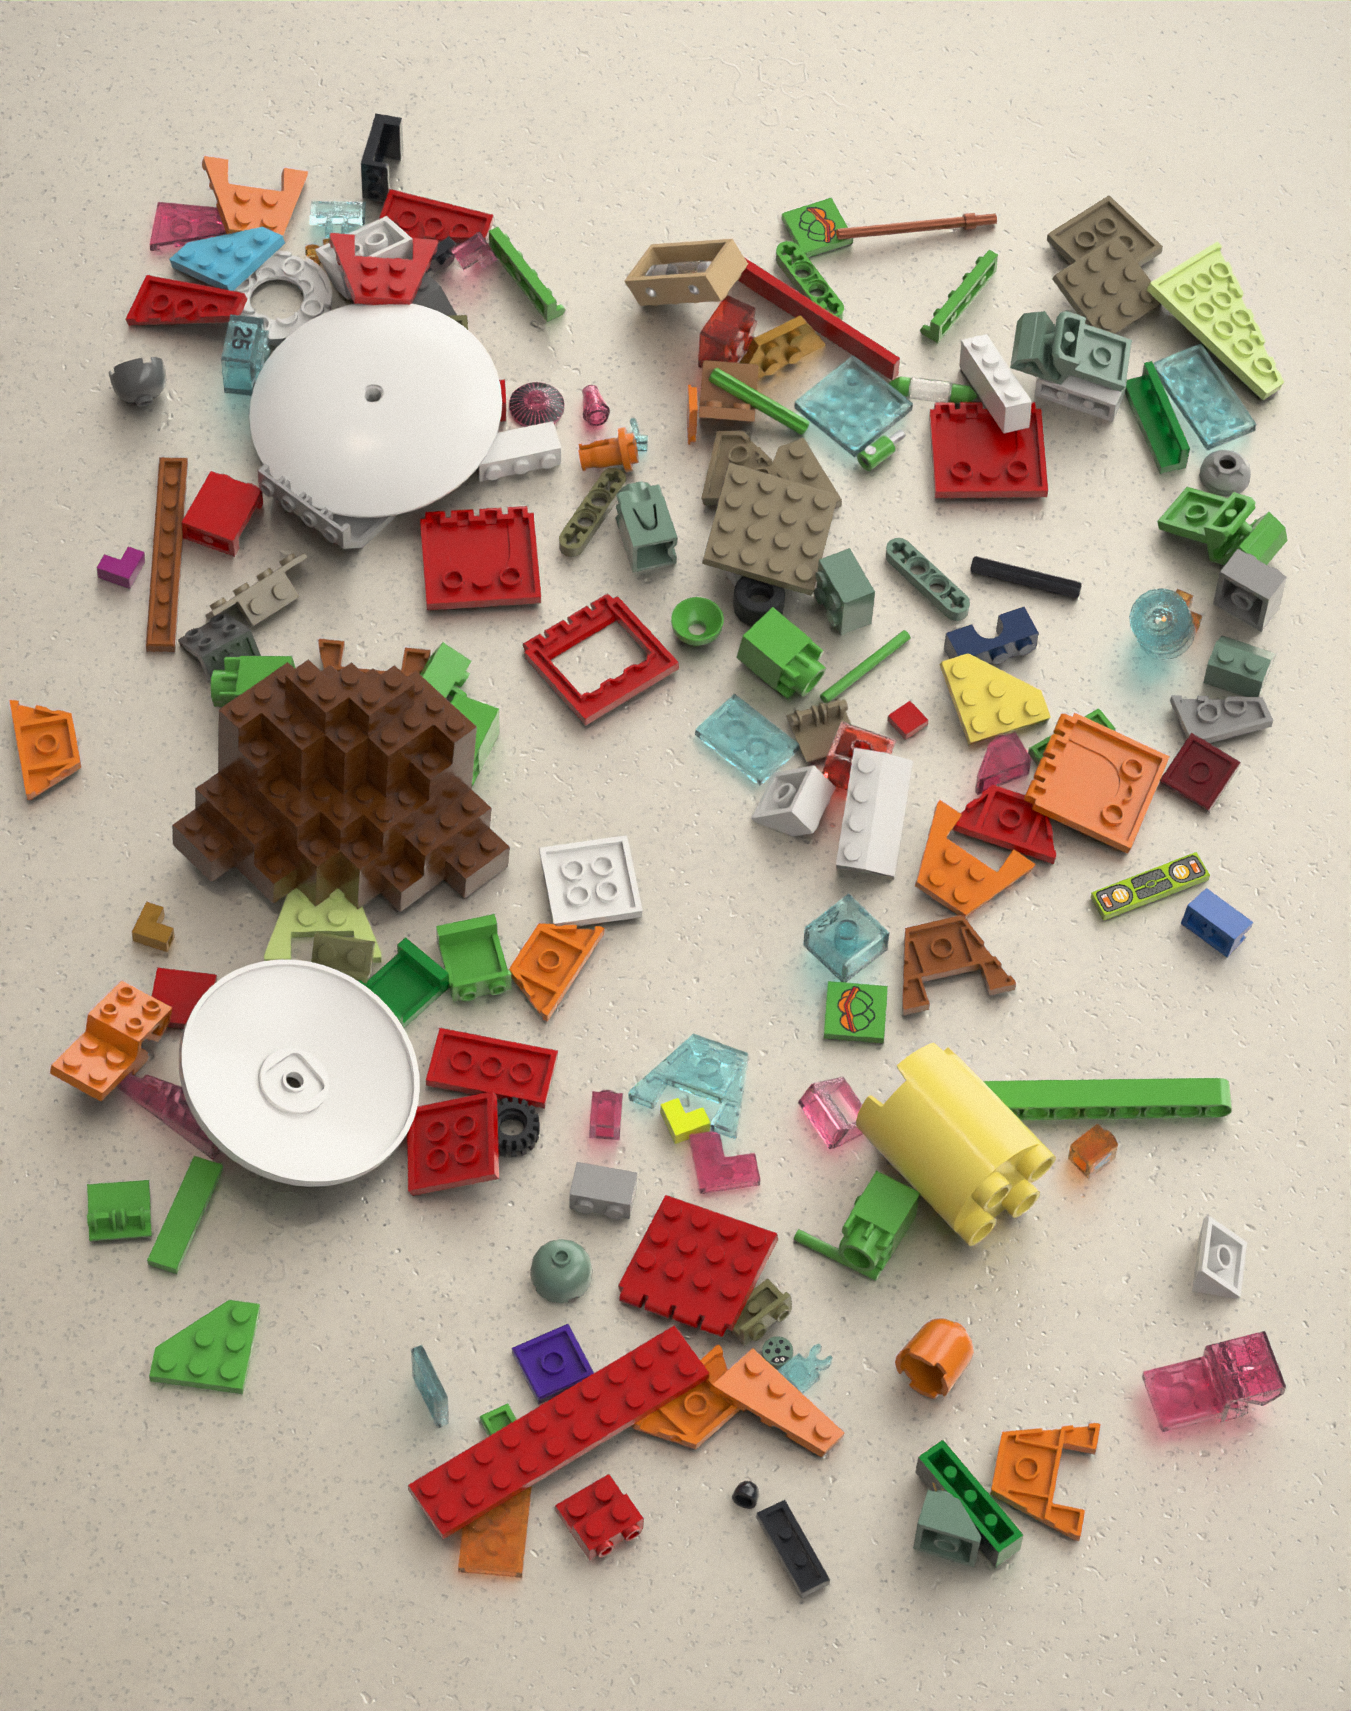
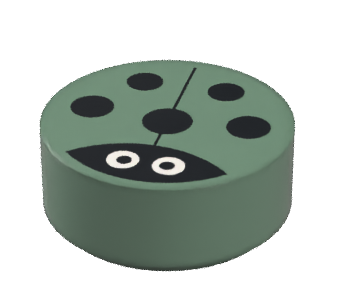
(777, 1351)

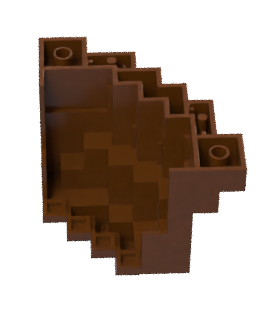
(343, 790)

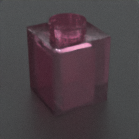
(606, 1115)

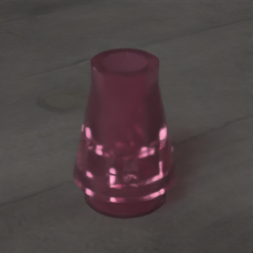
(594, 406)

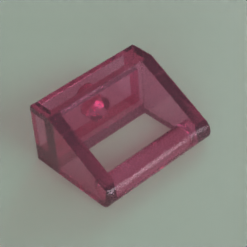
(825, 1113)

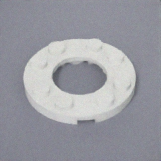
(301, 272)

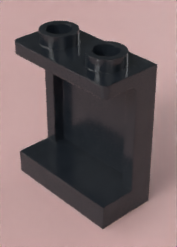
(383, 142)

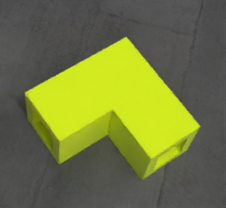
(683, 1124)

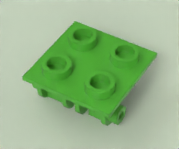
(119, 1210)

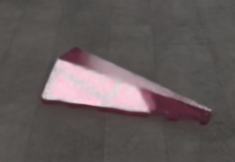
(169, 1105)

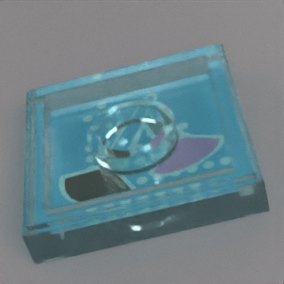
(430, 1386)

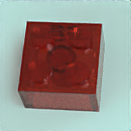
(727, 332)

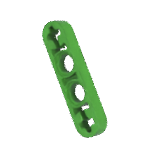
(806, 284)

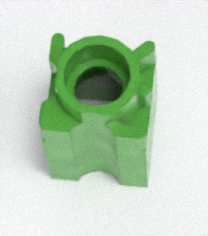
(782, 655)
(241, 675)
(488, 728)
(878, 1223)

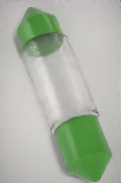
(933, 390)

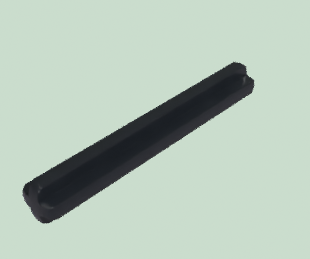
(1026, 576)

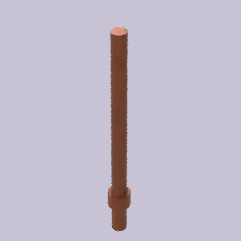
(967, 221)

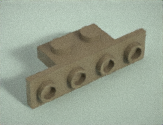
(265, 596)

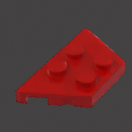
(1009, 822)

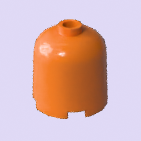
(936, 1357)

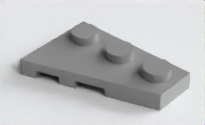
(1221, 718)

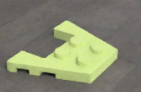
(303, 919)

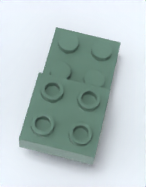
(1069, 350)

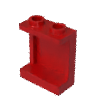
(221, 513)

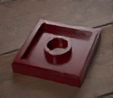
(1200, 772)

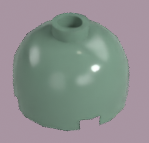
(561, 1271)

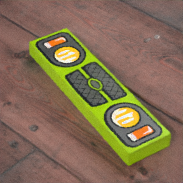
(1150, 886)

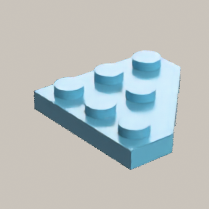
(227, 258)

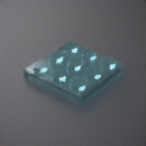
(853, 406)

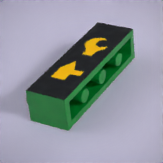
(945, 1471)

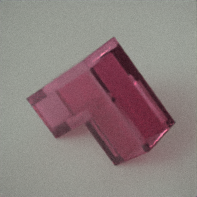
(474, 250)

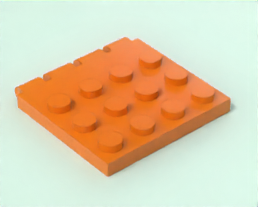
(1096, 780)

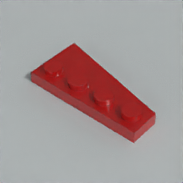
(435, 219)
(181, 302)

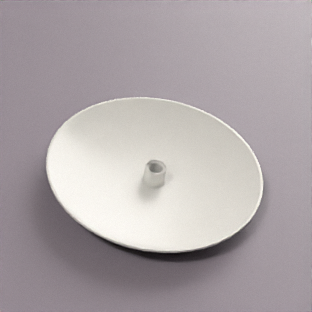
(384, 456)

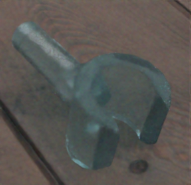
(641, 440)

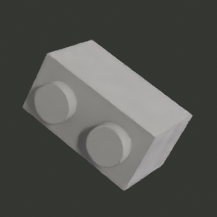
(603, 1190)

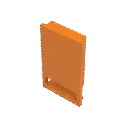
(692, 410)

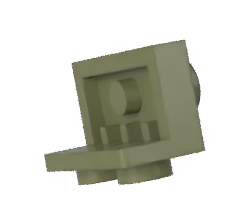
(761, 1311)

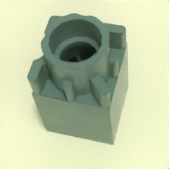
(645, 526)

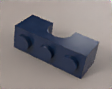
(1015, 637)

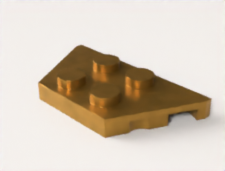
(782, 346)

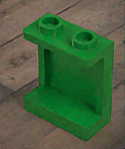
(409, 982)

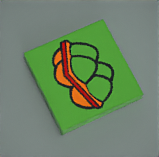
(815, 227)
(855, 1012)

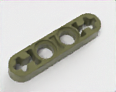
(589, 510)

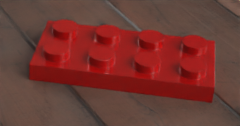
(489, 1064)

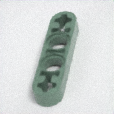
(924, 581)

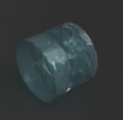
(1166, 638)

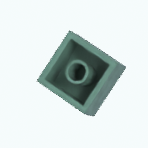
(844, 591)

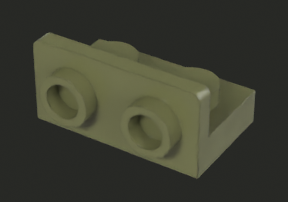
(344, 954)

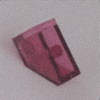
(1003, 762)

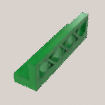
(1157, 420)

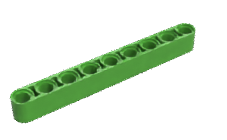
(1115, 1098)

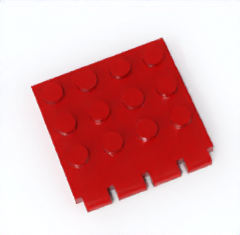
(980, 460)
(480, 558)
(696, 1266)

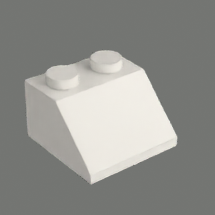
(794, 801)

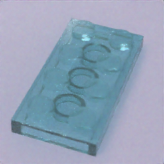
(1204, 397)

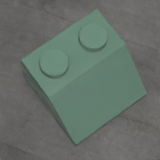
(1238, 667)
(947, 1529)

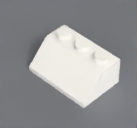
(376, 239)

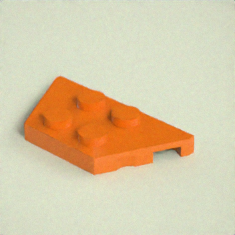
(45, 746)
(552, 962)
(696, 1413)

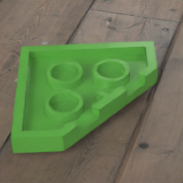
(210, 1351)

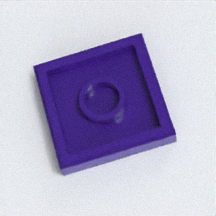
(552, 1363)

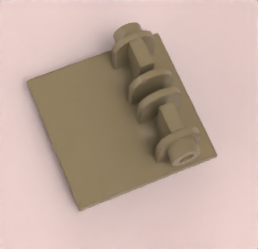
(817, 727)

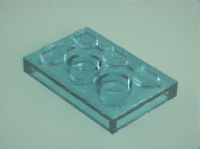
(747, 739)

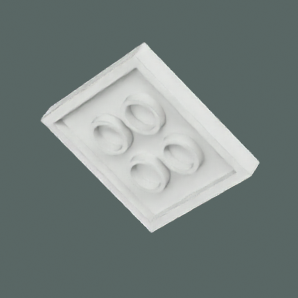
(590, 882)

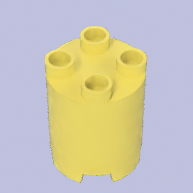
(956, 1143)

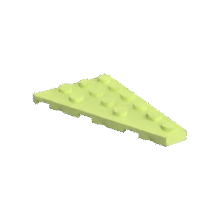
(1211, 306)

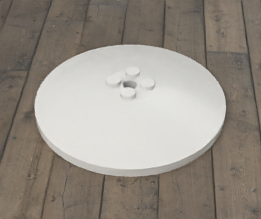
(304, 1025)

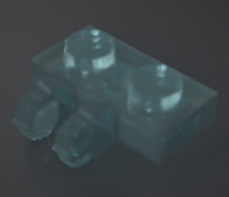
(337, 213)

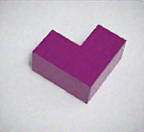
(122, 571)

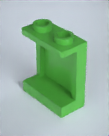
(473, 958)

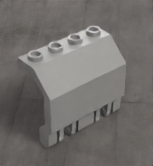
(338, 529)

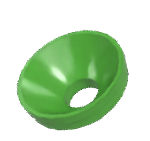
(697, 611)

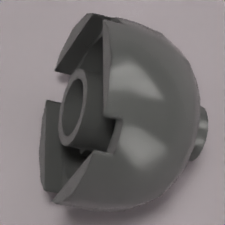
(139, 381)

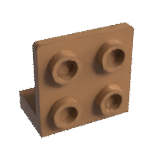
(720, 404)

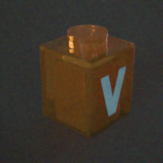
(1093, 1150)

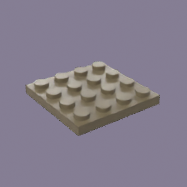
(769, 529)

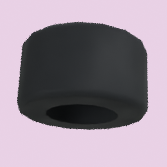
(751, 611)

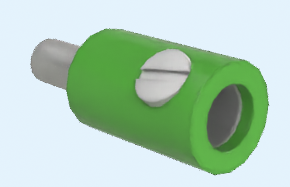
(879, 450)

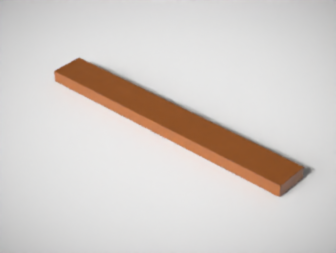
(167, 555)

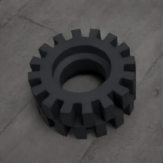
(527, 1117)

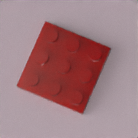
(453, 1144)

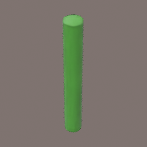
(831, 1252)

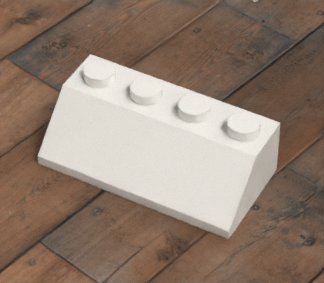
(874, 812)

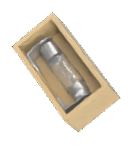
(686, 272)

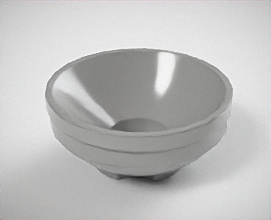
(1221, 480)

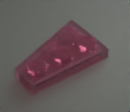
(184, 223)

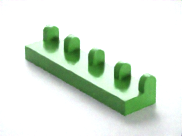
(524, 276)
(962, 297)

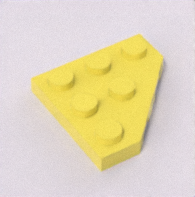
(991, 699)

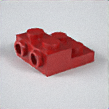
(600, 1517)

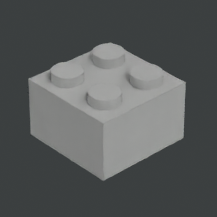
(1249, 589)

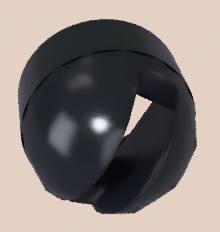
(746, 1494)

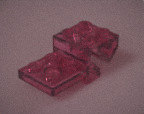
(1215, 1384)

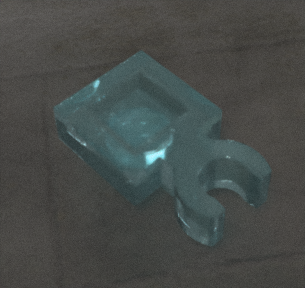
(803, 1372)

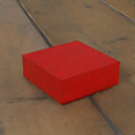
(907, 720)

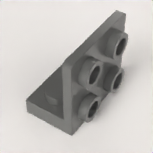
(217, 640)

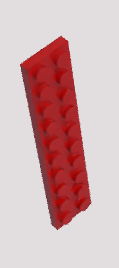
(558, 1432)

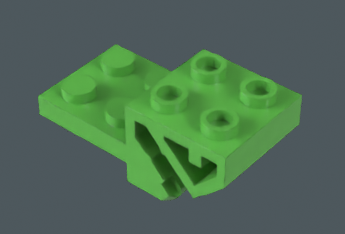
(1223, 525)

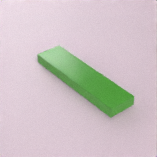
(185, 1214)

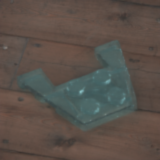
(703, 1070)

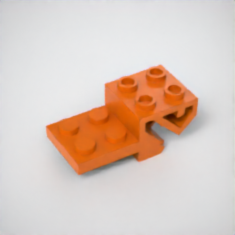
(113, 1041)

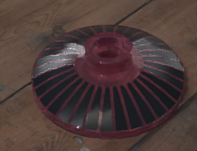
(530, 412)

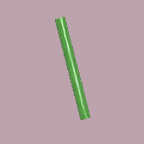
(865, 666)

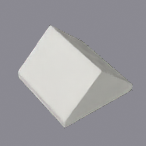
(1219, 1261)

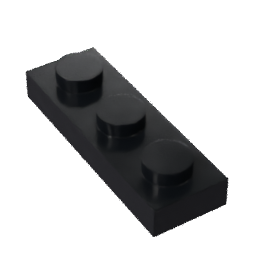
(793, 1548)

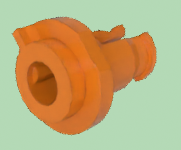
(610, 452)

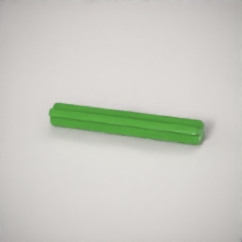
(759, 401)

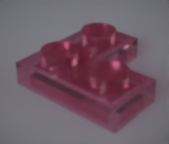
(718, 1172)

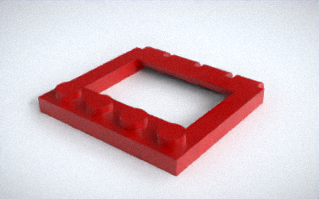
(612, 692)

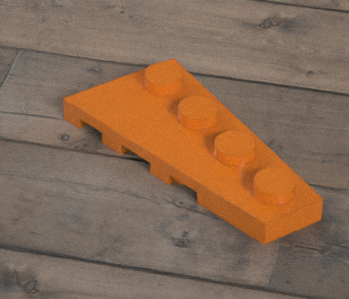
(768, 1394)

